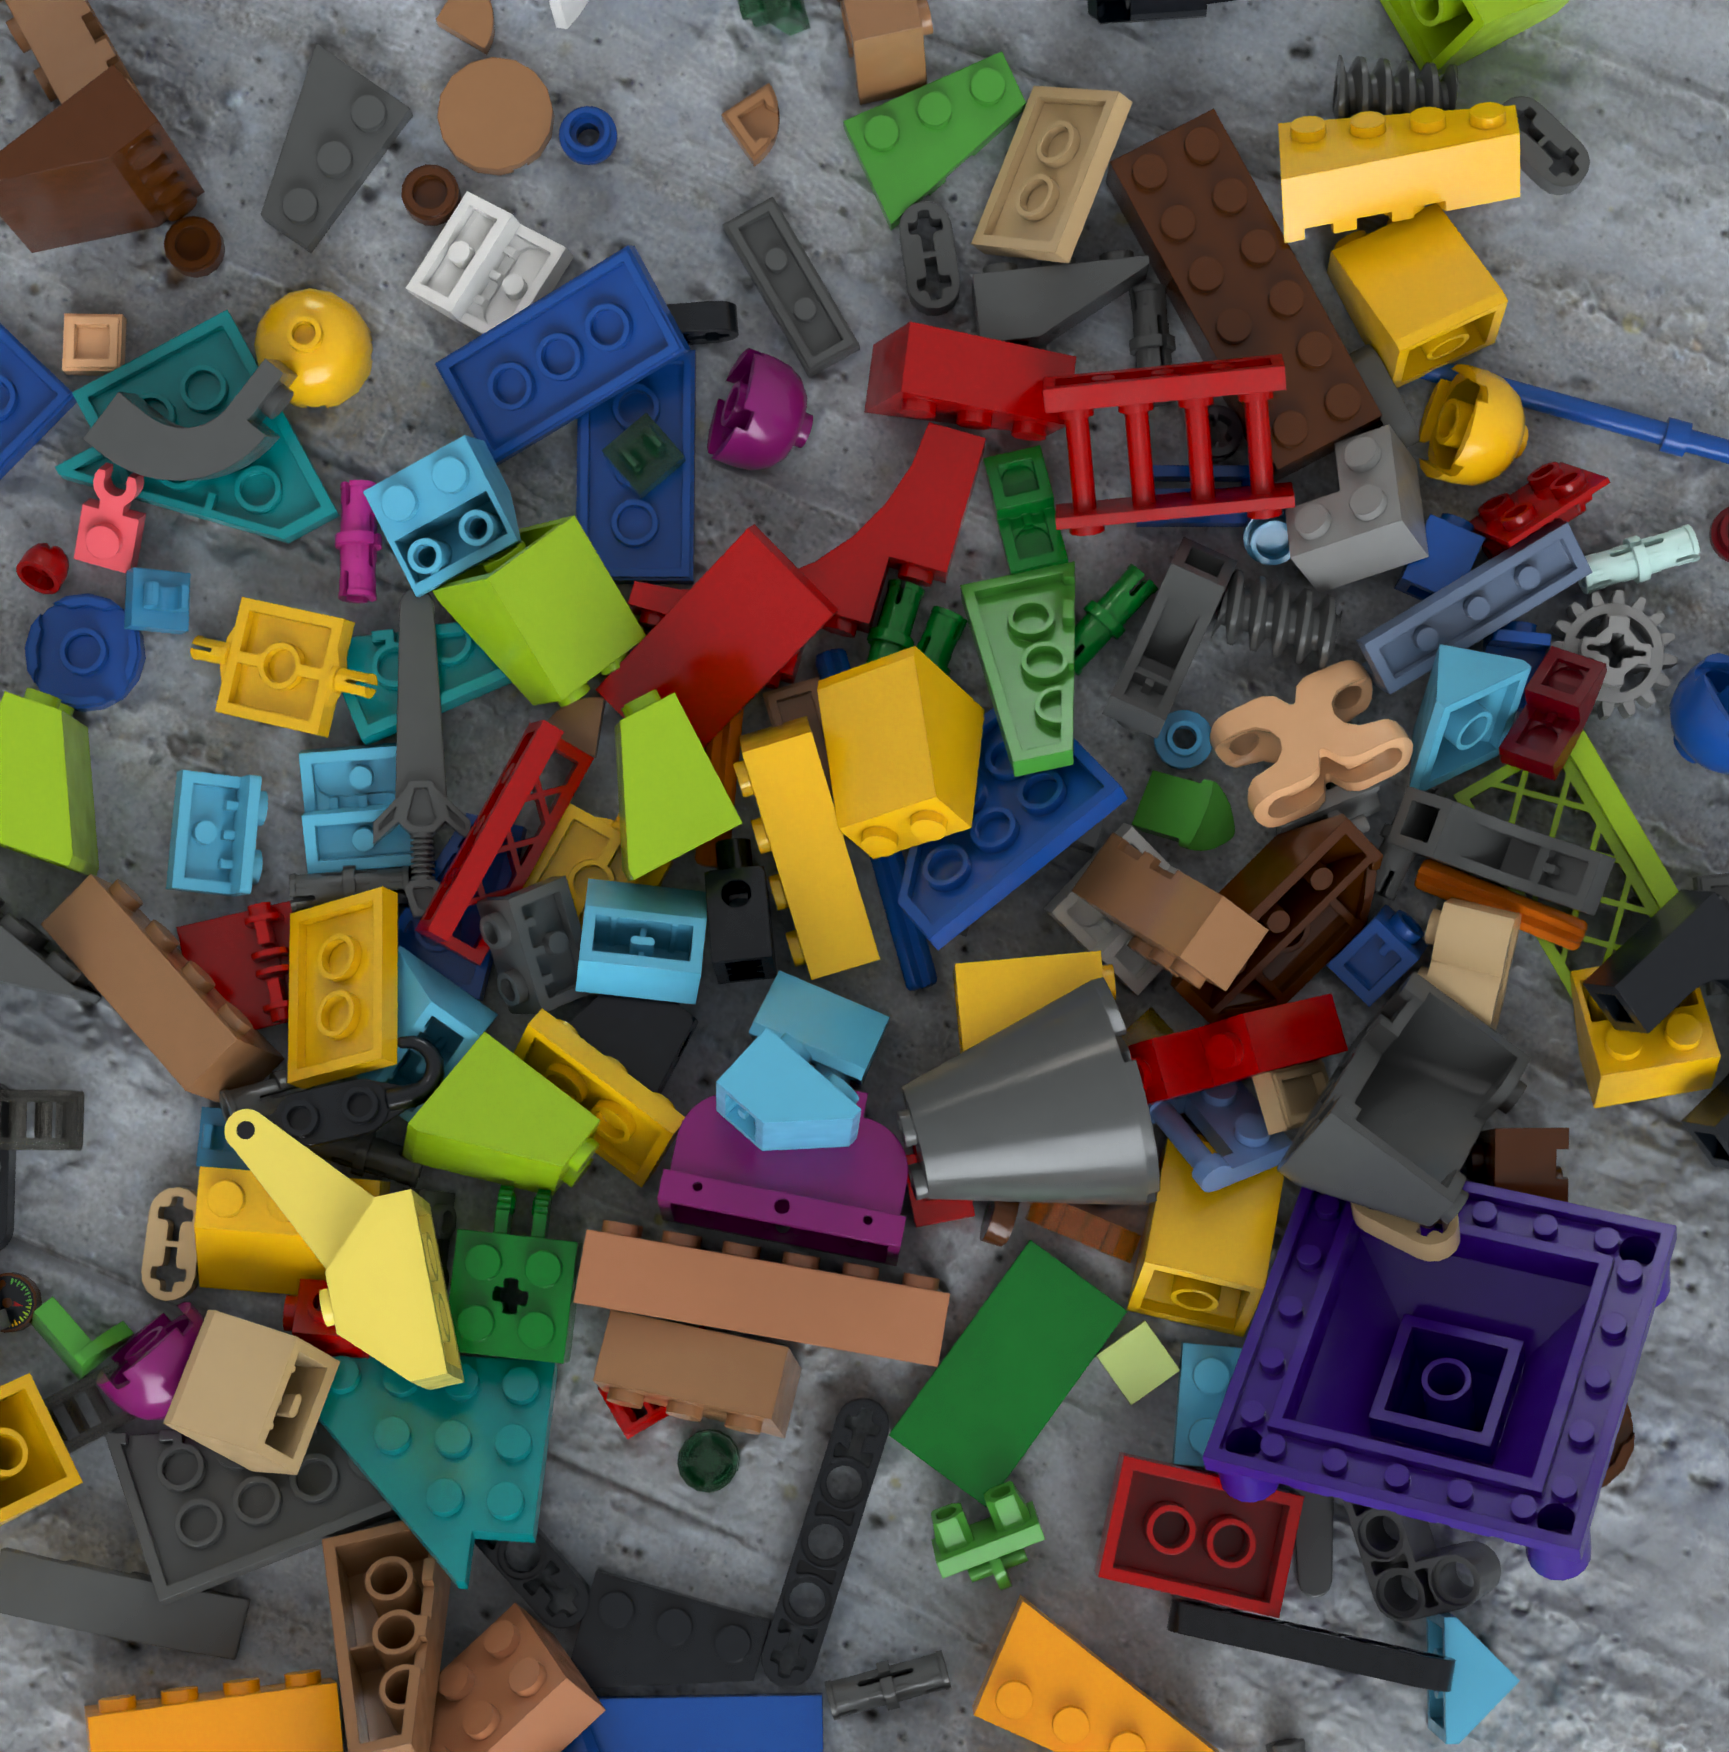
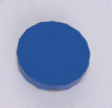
(84, 652)

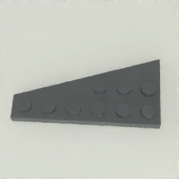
(216, 1520)

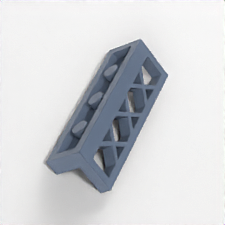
(1474, 605)

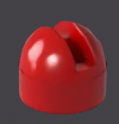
(43, 568)

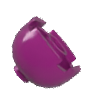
(761, 414)
(152, 1364)

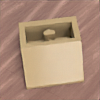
(252, 1393)

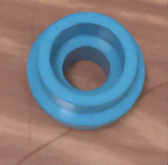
(1184, 758)

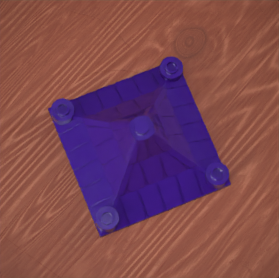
(1449, 1384)

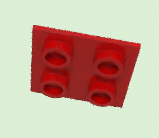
(1550, 494)
(246, 959)

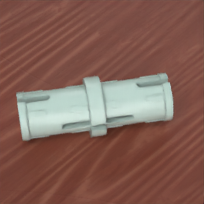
(1640, 558)

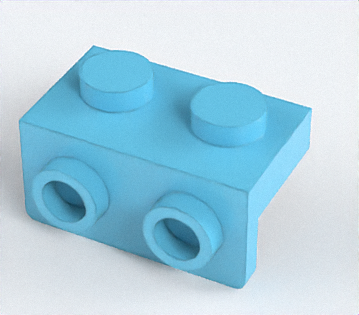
(216, 833)

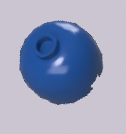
(1702, 714)

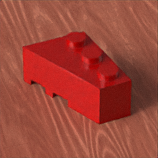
(964, 381)

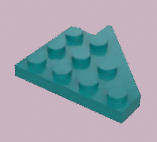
(190, 385)
(450, 1457)

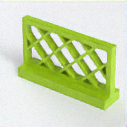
(1615, 824)

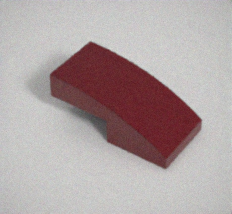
(1554, 713)

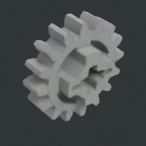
(1636, 656)

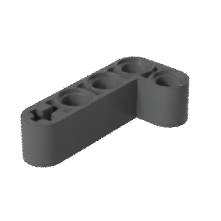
(1418, 1559)

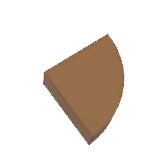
(470, 22)
(755, 123)
(581, 723)

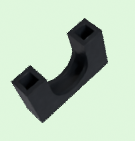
(1656, 972)

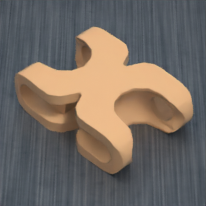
(1310, 743)

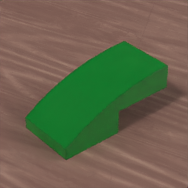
(1025, 510)

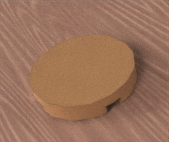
(495, 116)

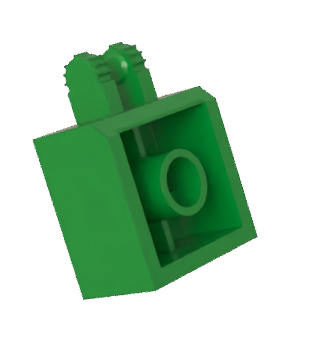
(543, 1269)

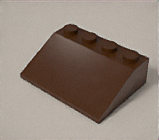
(94, 170)

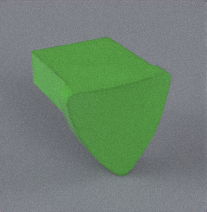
(1185, 812)
(72, 1343)

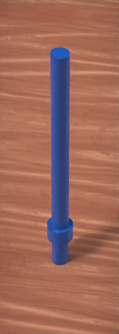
(1672, 436)

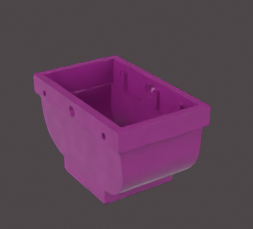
(822, 1194)

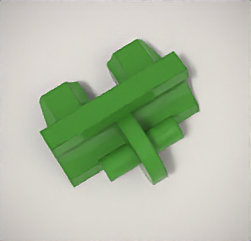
(989, 1544)

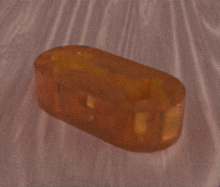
(1085, 1229)

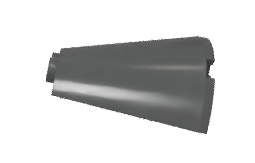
(1037, 1113)

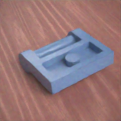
(1231, 1124)

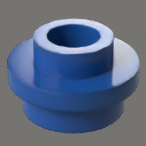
(583, 119)

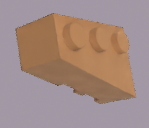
(1170, 915)
(698, 1373)

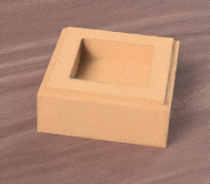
(93, 343)

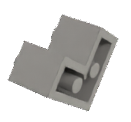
(1369, 522)

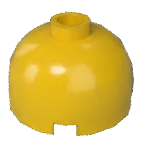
(320, 342)
(1472, 427)

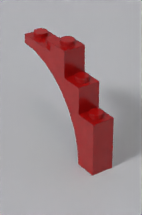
(909, 533)
(1238, 1048)

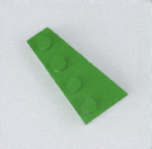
(1028, 661)

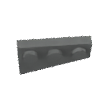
(330, 148)

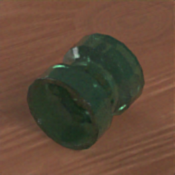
(703, 1466)

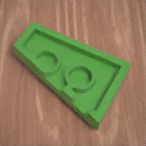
(930, 131)

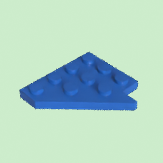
(1013, 834)

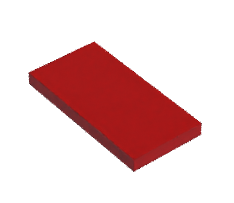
(725, 636)

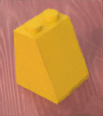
(1417, 293)
(900, 752)
(1006, 990)
(1205, 1251)
(32, 1453)

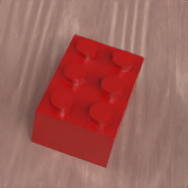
(1190, 1539)

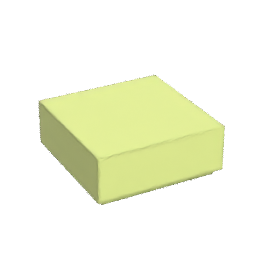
(1137, 1362)

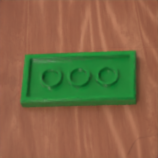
(1008, 1372)

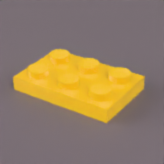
(343, 988)
(634, 1121)

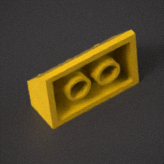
(247, 1238)

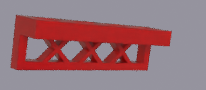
(494, 828)

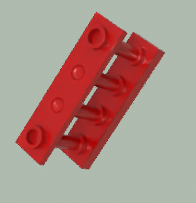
(1135, 393)

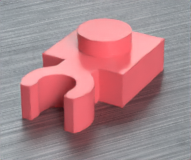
(108, 528)

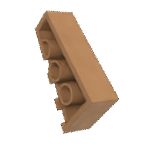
(65, 43)
(886, 45)
(157, 991)
(387, 1635)

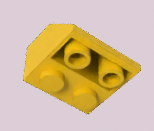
(1638, 1066)

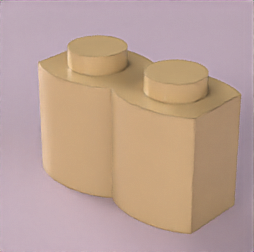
(1472, 955)

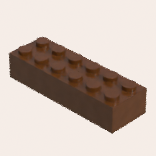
(1240, 284)

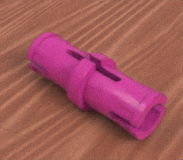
(357, 544)

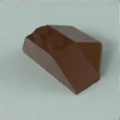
(1312, 897)

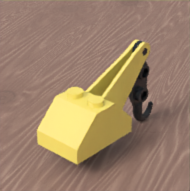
(377, 1250)

